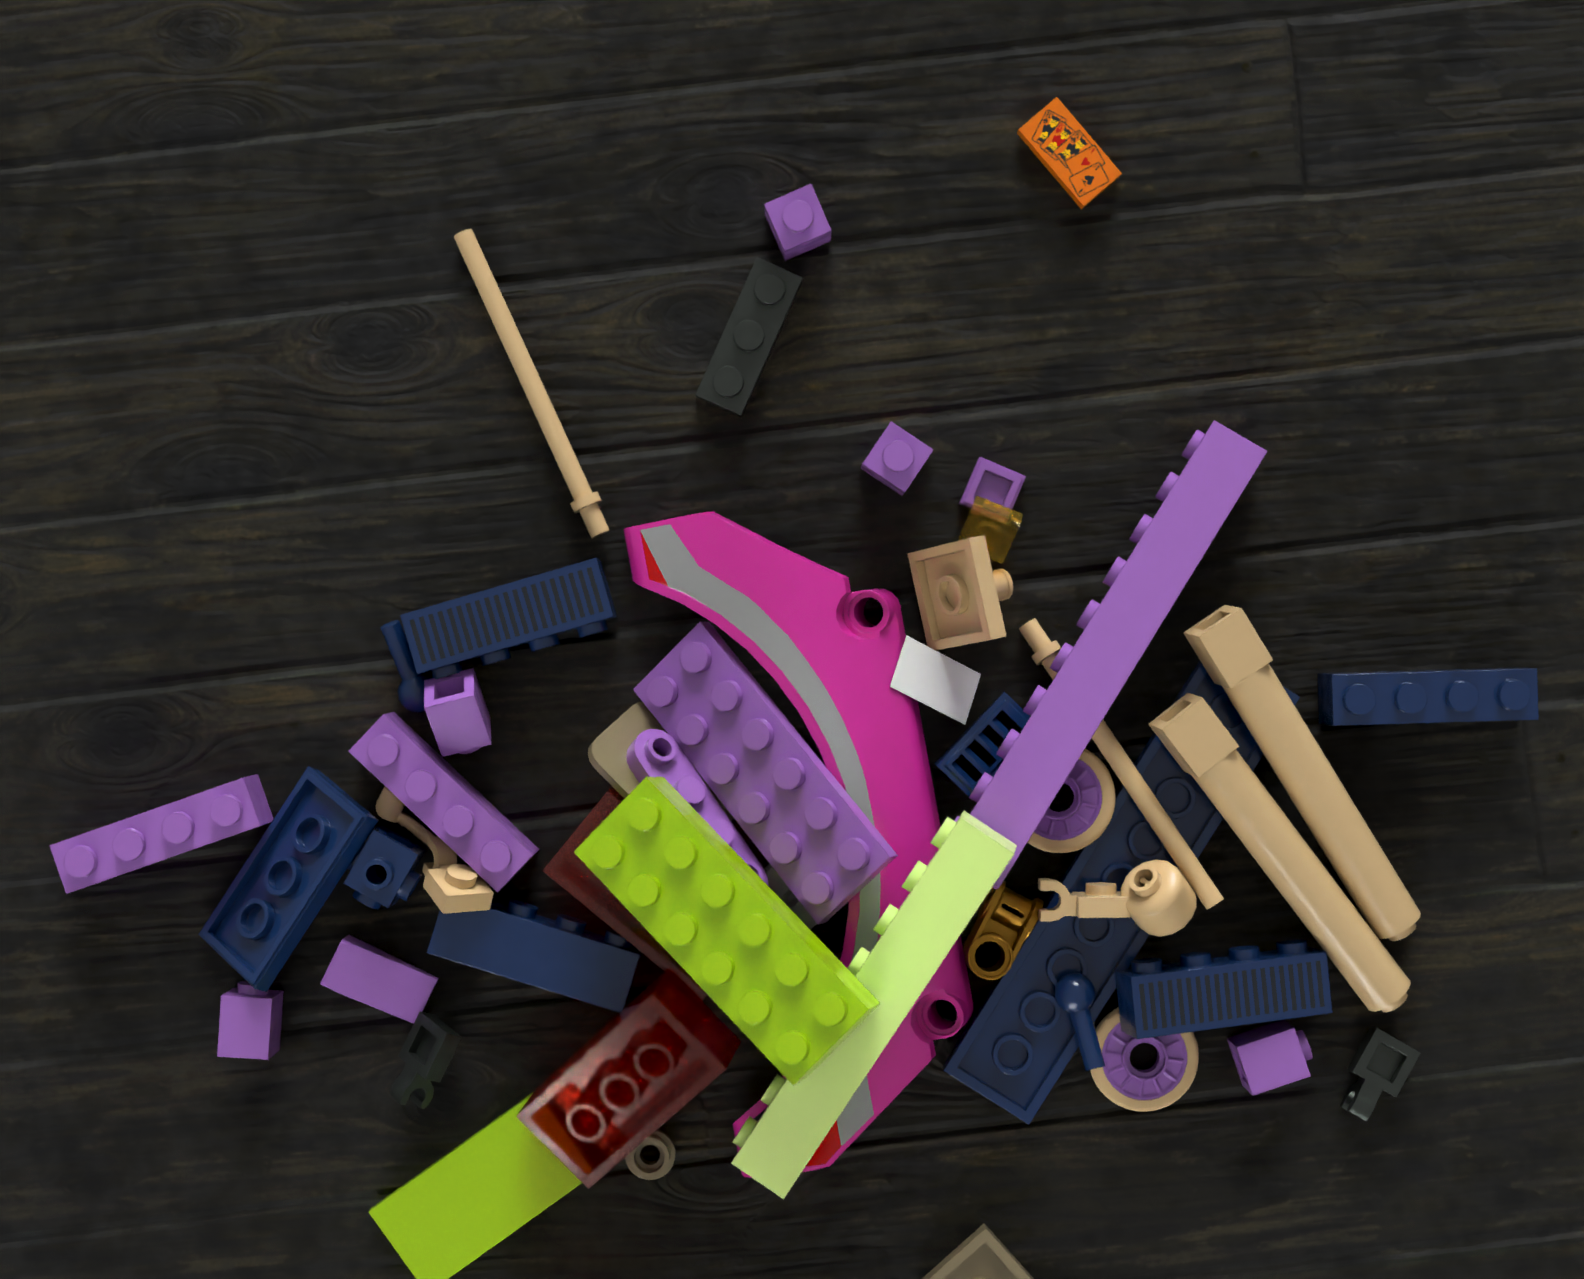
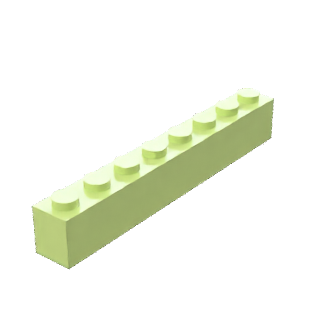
(895, 973)

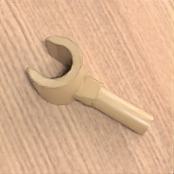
(391, 809)

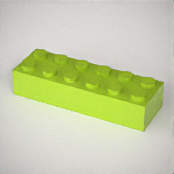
(726, 928)

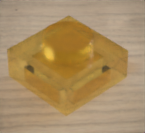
(996, 523)

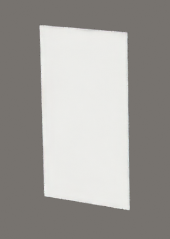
(935, 680)

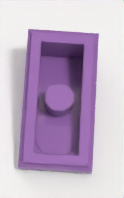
(378, 979)

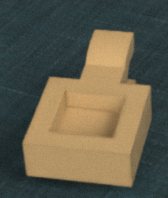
(454, 885)
(1097, 901)

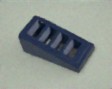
(947, 763)

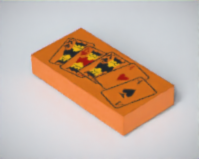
(1069, 153)

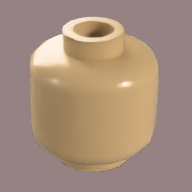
(1159, 897)

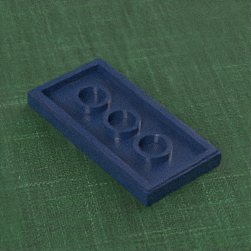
(287, 878)

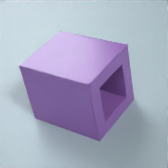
(797, 222)
(896, 458)
(457, 713)
(250, 1023)
(1270, 1056)

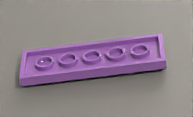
(764, 773)

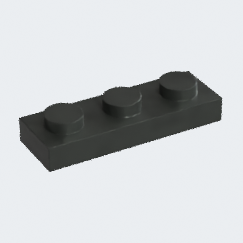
(749, 337)

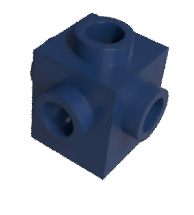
(398, 858)

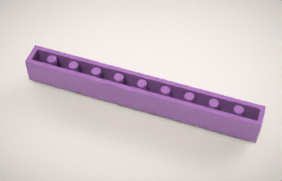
(1114, 635)

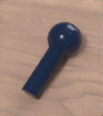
(412, 684)
(1076, 995)

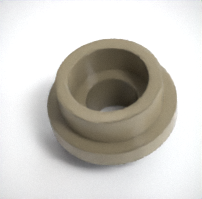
(652, 1169)

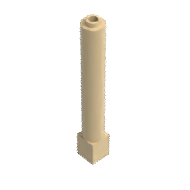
(1241, 665)
(1210, 756)

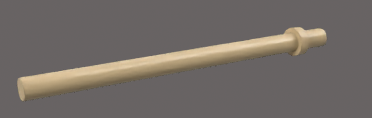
(584, 499)
(1195, 874)

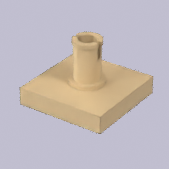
(959, 593)

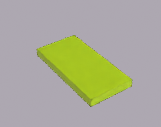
(472, 1198)

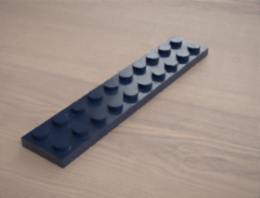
(1020, 1032)

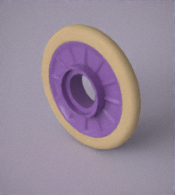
(1087, 815)
(1146, 1088)

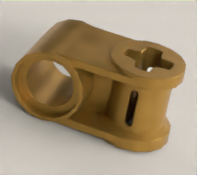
(1001, 927)

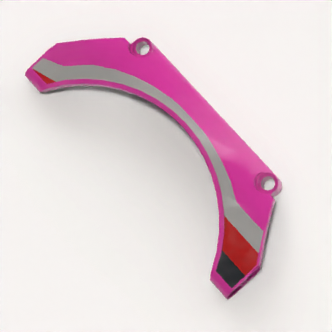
(871, 738)

